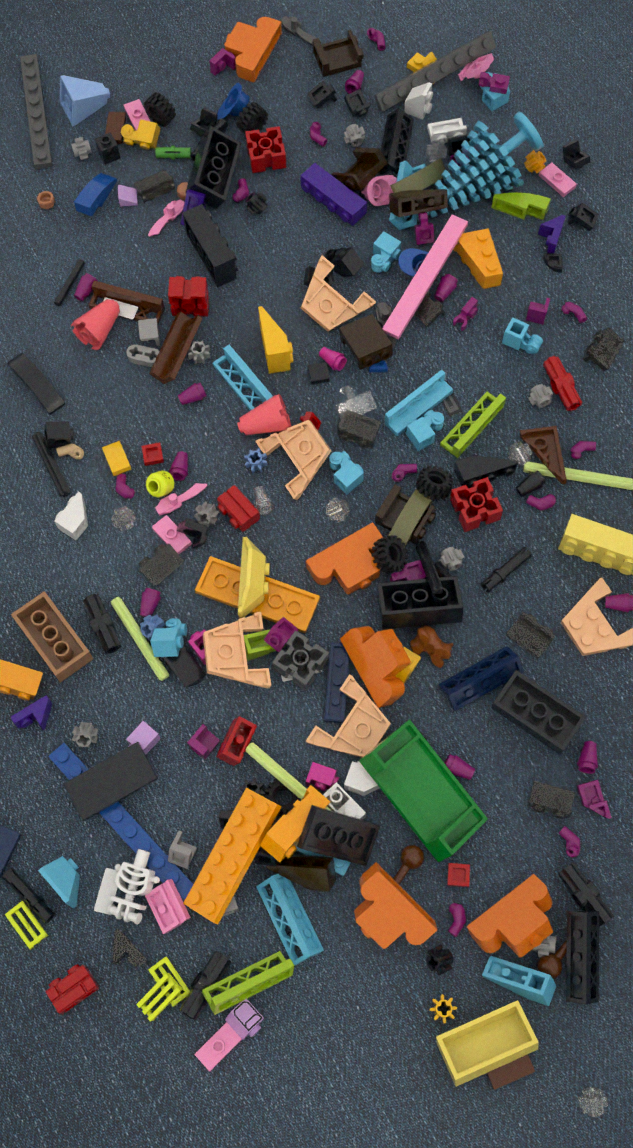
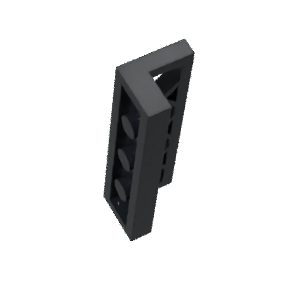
(392, 139)
(582, 957)

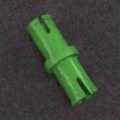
(161, 152)

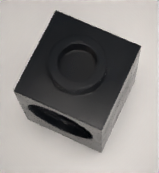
(107, 148)
(57, 434)

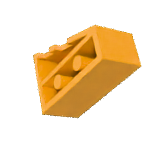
(480, 256)
(19, 680)
(285, 834)

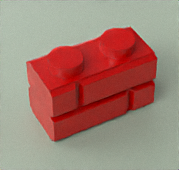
(238, 509)
(236, 741)
(72, 988)

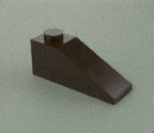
(417, 201)
(308, 871)

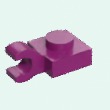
(497, 83)
(425, 231)
(467, 312)
(411, 571)

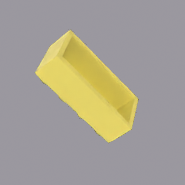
(598, 544)
(487, 1043)

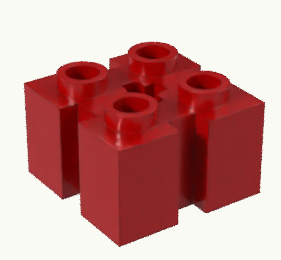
(265, 149)
(189, 296)
(485, 507)

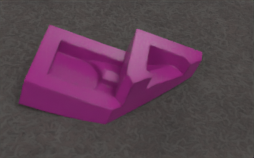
(592, 798)

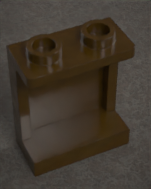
(338, 55)
(368, 164)
(366, 341)
(391, 509)

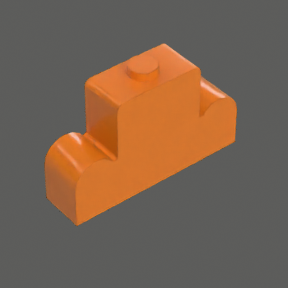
(253, 46)
(348, 561)
(378, 661)
(390, 911)
(515, 919)

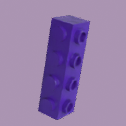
(333, 194)

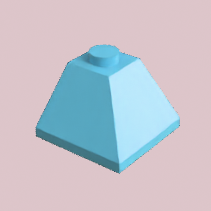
(63, 879)

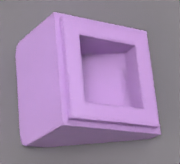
(127, 196)

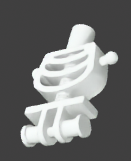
(126, 906)

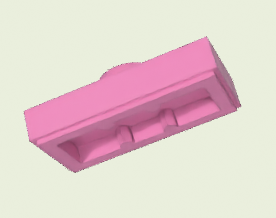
(136, 112)
(557, 179)
(167, 531)
(218, 1046)

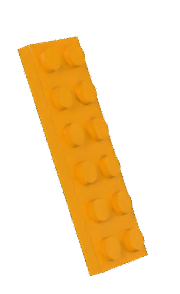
(222, 582)
(232, 855)

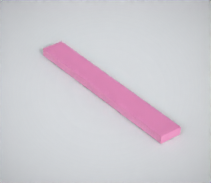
(425, 277)

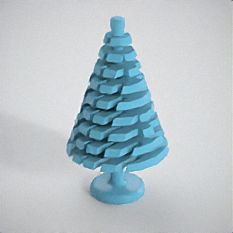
(486, 162)

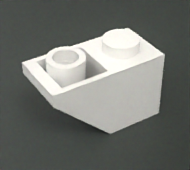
(419, 100)
(73, 518)
(359, 780)
(343, 803)

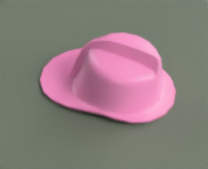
(378, 190)

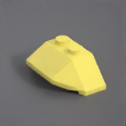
(252, 578)

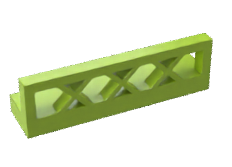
(476, 427)
(248, 987)

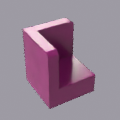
(537, 312)
(203, 742)

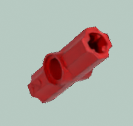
(562, 383)

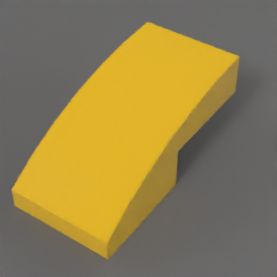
(116, 458)

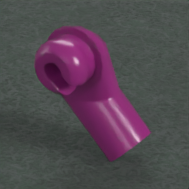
(315, 134)
(577, 310)
(582, 446)
(121, 487)
(542, 503)
(572, 842)
(459, 919)

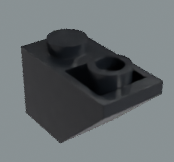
(345, 261)

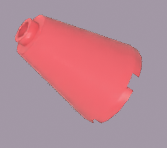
(96, 323)
(266, 418)

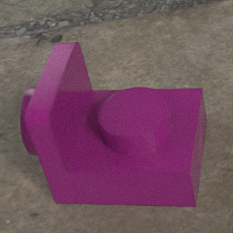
(221, 60)
(280, 634)

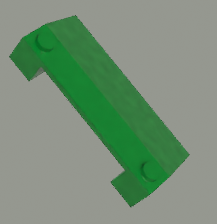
(424, 791)

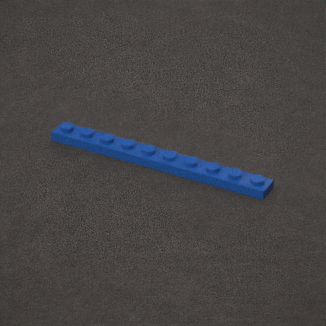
(126, 826)

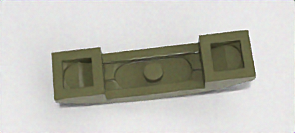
(421, 178)
(410, 516)

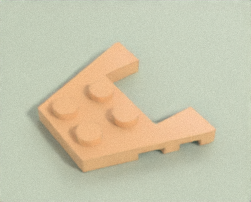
(326, 304)
(305, 450)
(589, 626)
(227, 654)
(361, 728)

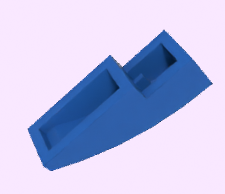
(94, 194)

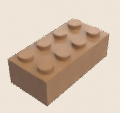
(52, 636)

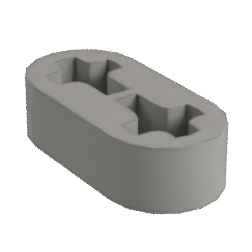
(143, 356)

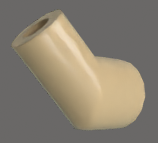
(72, 450)

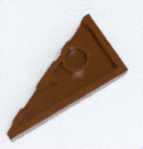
(547, 448)

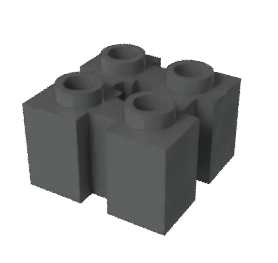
(298, 649)

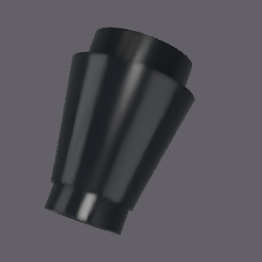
(531, 483)

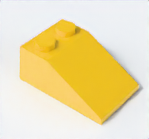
(275, 342)

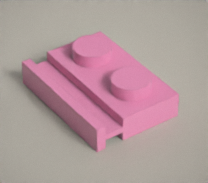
(475, 67)
(167, 906)

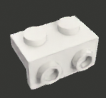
(446, 129)

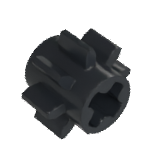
(256, 203)
(253, 784)
(439, 960)

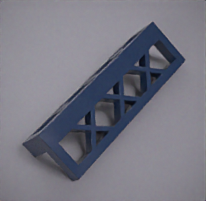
(483, 680)

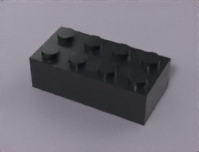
(214, 166)
(210, 245)
(414, 604)
(538, 712)

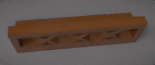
(143, 301)
(175, 347)

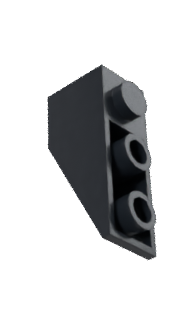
(479, 467)

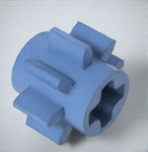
(253, 456)
(151, 623)

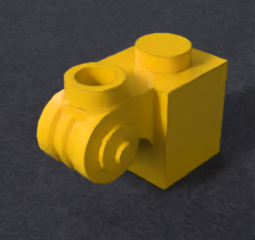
(145, 136)

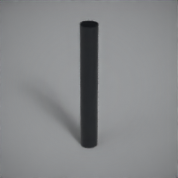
(69, 282)

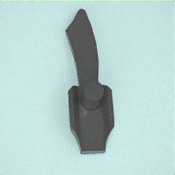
(294, 27)
(383, 313)

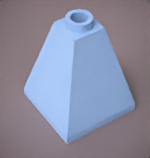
(81, 98)

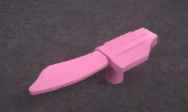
(171, 211)
(174, 502)

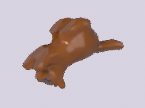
(429, 642)

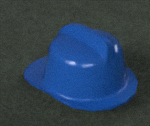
(234, 102)
(411, 260)

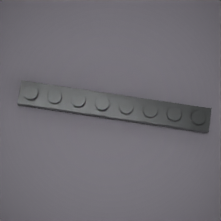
(435, 70)
(36, 111)

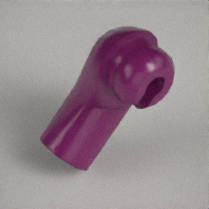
(377, 37)
(242, 192)
(401, 471)

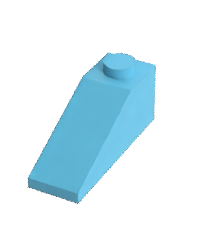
(521, 980)

